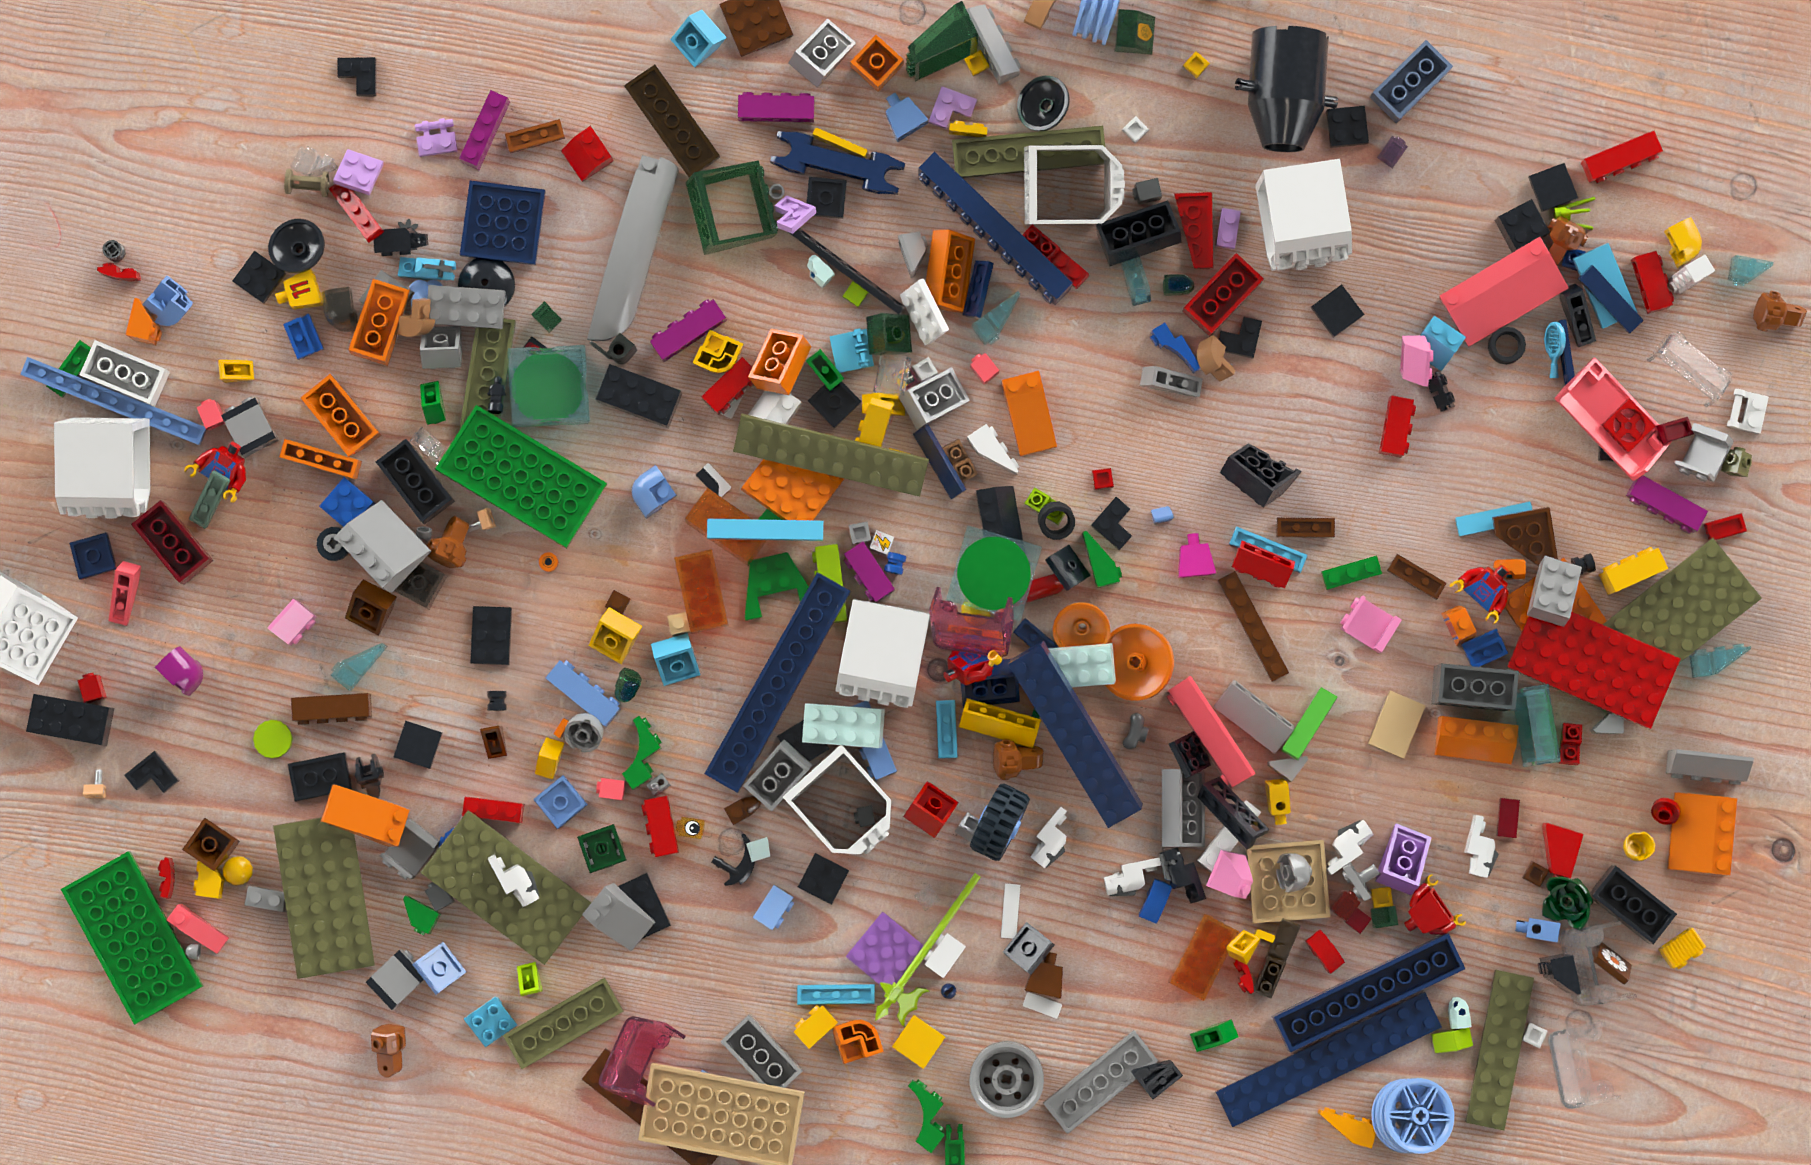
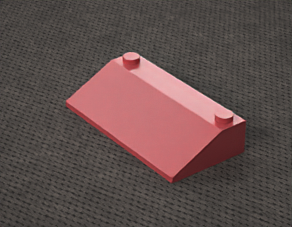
(1504, 291)
(1591, 400)
(1211, 732)

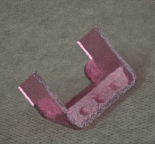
(969, 631)
(631, 1057)

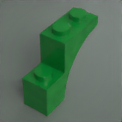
(649, 744)
(931, 1103)

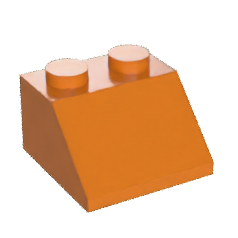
(142, 325)

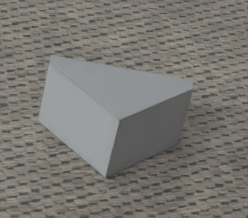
(1609, 725)
(1288, 767)

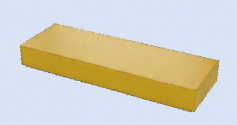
(840, 143)

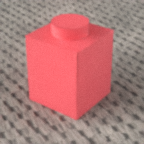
(984, 368)
(210, 414)
(611, 789)

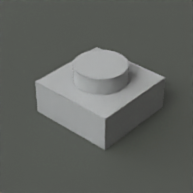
(859, 532)

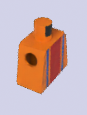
(1459, 624)

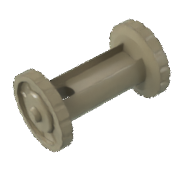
(306, 182)

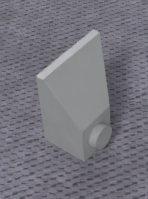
(913, 250)

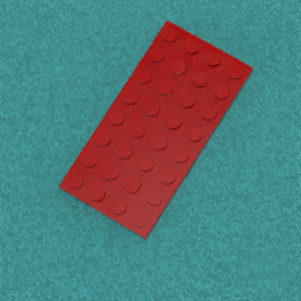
(1596, 666)

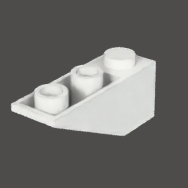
(988, 447)

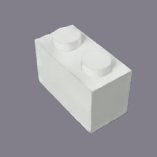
(944, 954)

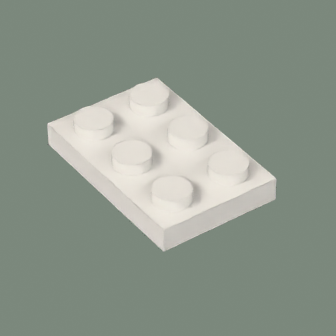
(924, 312)

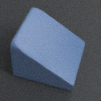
(1162, 515)

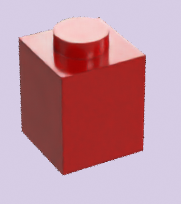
(91, 688)

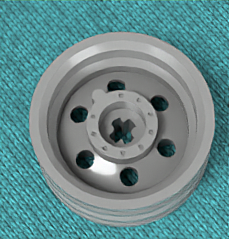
(984, 1093)

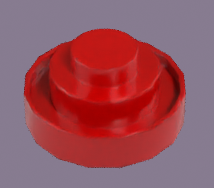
(1665, 811)

